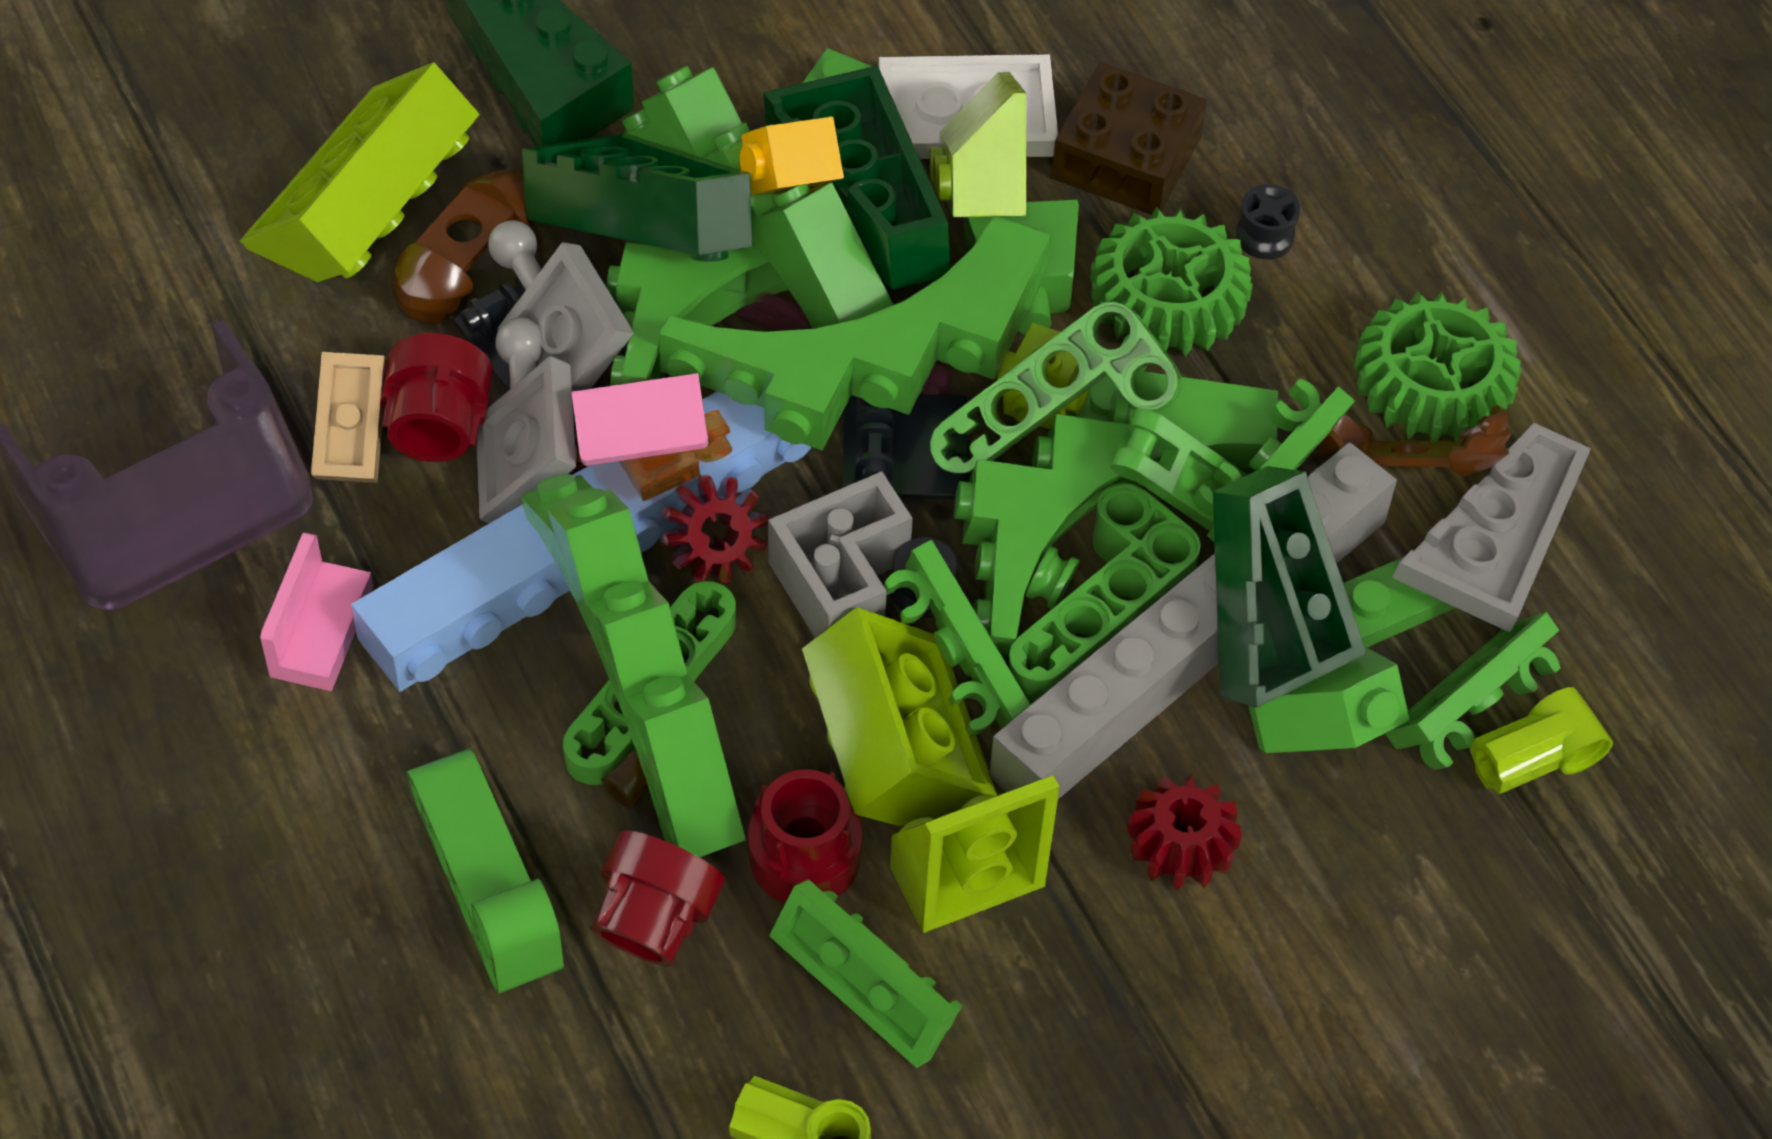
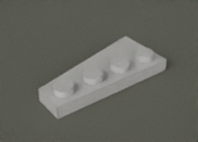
(1500, 530)

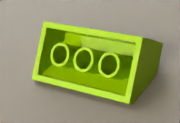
(364, 176)

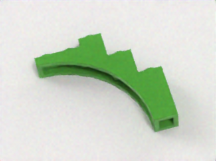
(796, 229)
(669, 282)
(883, 357)
(1026, 509)
(639, 647)

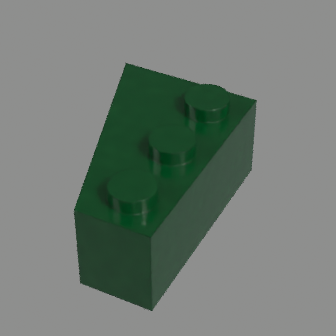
(1277, 589)

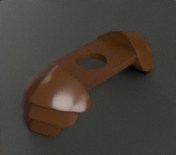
(434, 268)
(1472, 452)

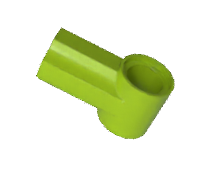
(1553, 736)
(777, 1112)

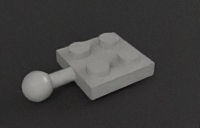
(565, 300)
(528, 428)

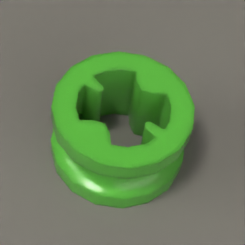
(1052, 578)

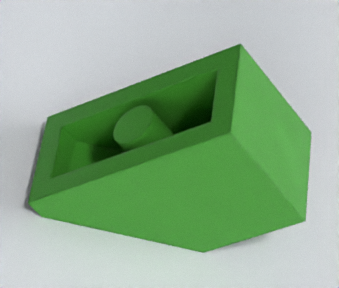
(1335, 709)

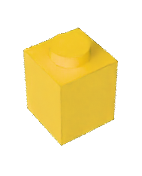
(791, 155)

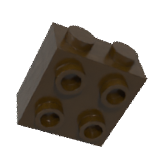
(1128, 138)

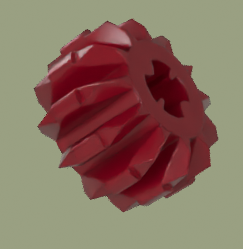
(733, 514)
(1199, 851)

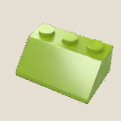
(984, 153)
(892, 719)

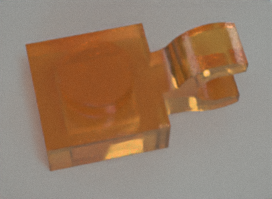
(663, 472)

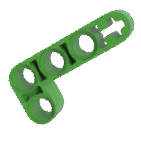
(1044, 398)
(1132, 571)
(499, 902)

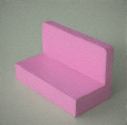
(640, 419)
(312, 618)

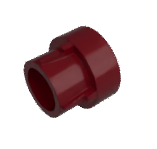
(435, 395)
(803, 833)
(654, 897)

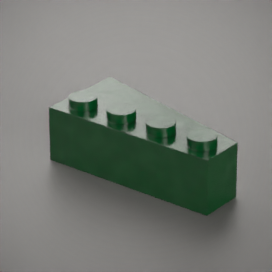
(548, 66)
(882, 173)
(640, 194)

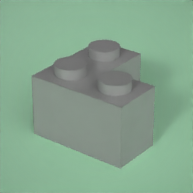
(836, 548)

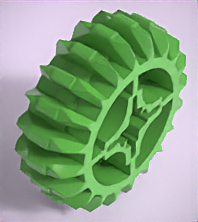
(1176, 265)
(1442, 355)

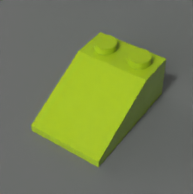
(976, 854)

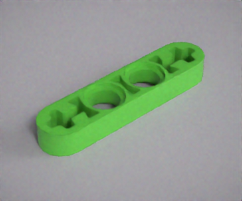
(589, 727)

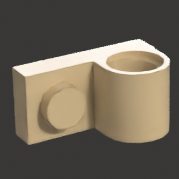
(349, 417)

